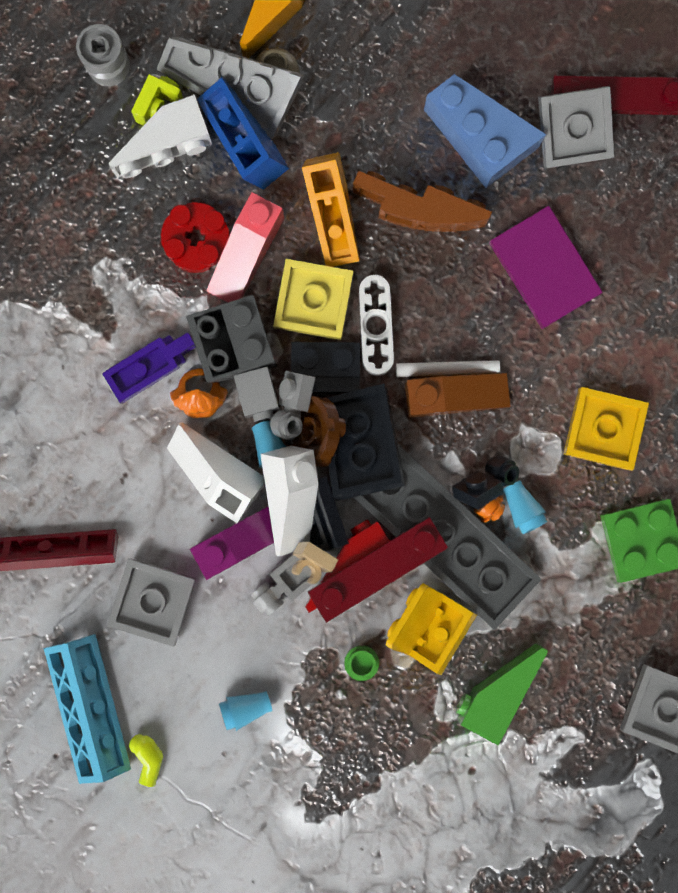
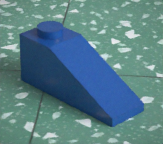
(242, 135)

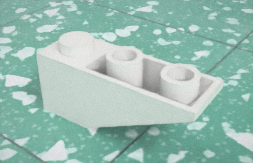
(166, 135)
(216, 474)

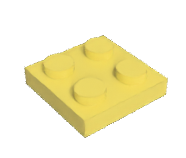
(313, 299)

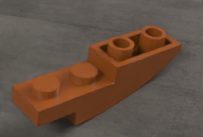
(433, 212)

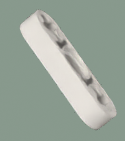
(384, 299)

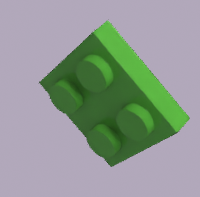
(642, 540)

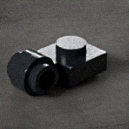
(482, 488)

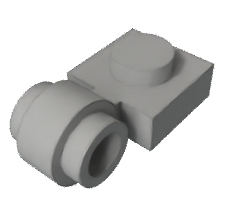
(295, 396)
(268, 597)

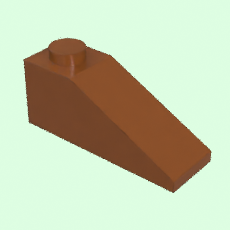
(456, 394)

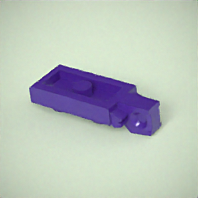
(148, 366)

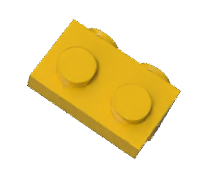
(430, 628)

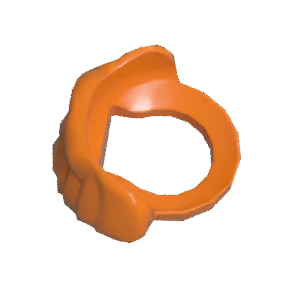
(197, 402)

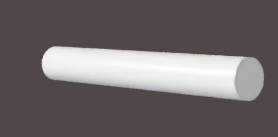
(447, 368)

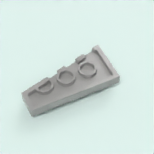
(260, 86)

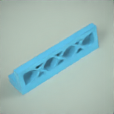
(91, 709)

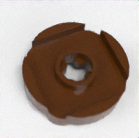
(327, 430)

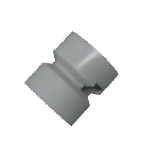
(103, 54)

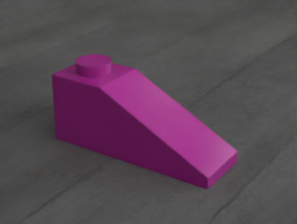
(234, 544)

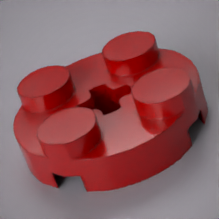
(184, 220)

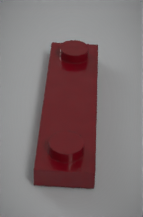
(628, 94)
(58, 550)
(377, 569)

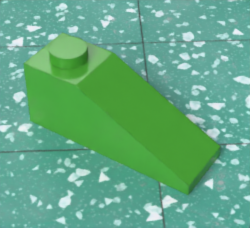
(497, 698)

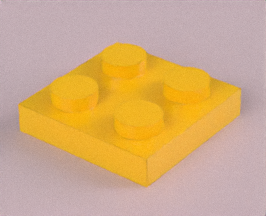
(606, 428)

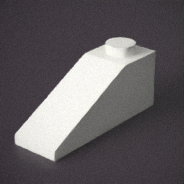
(291, 495)

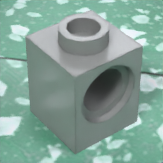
(257, 394)

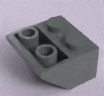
(231, 339)

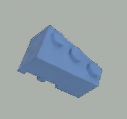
(481, 129)

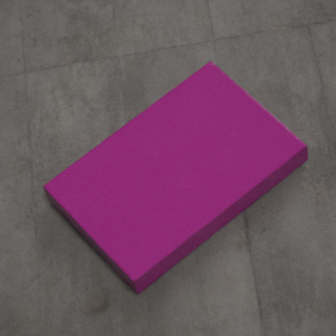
(545, 267)

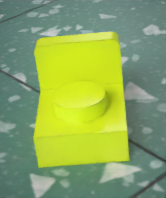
(152, 97)

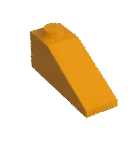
(264, 21)
(331, 209)

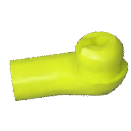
(149, 756)

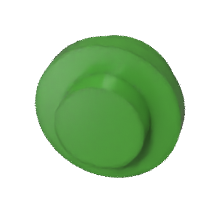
(361, 663)

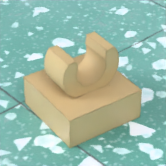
(315, 559)

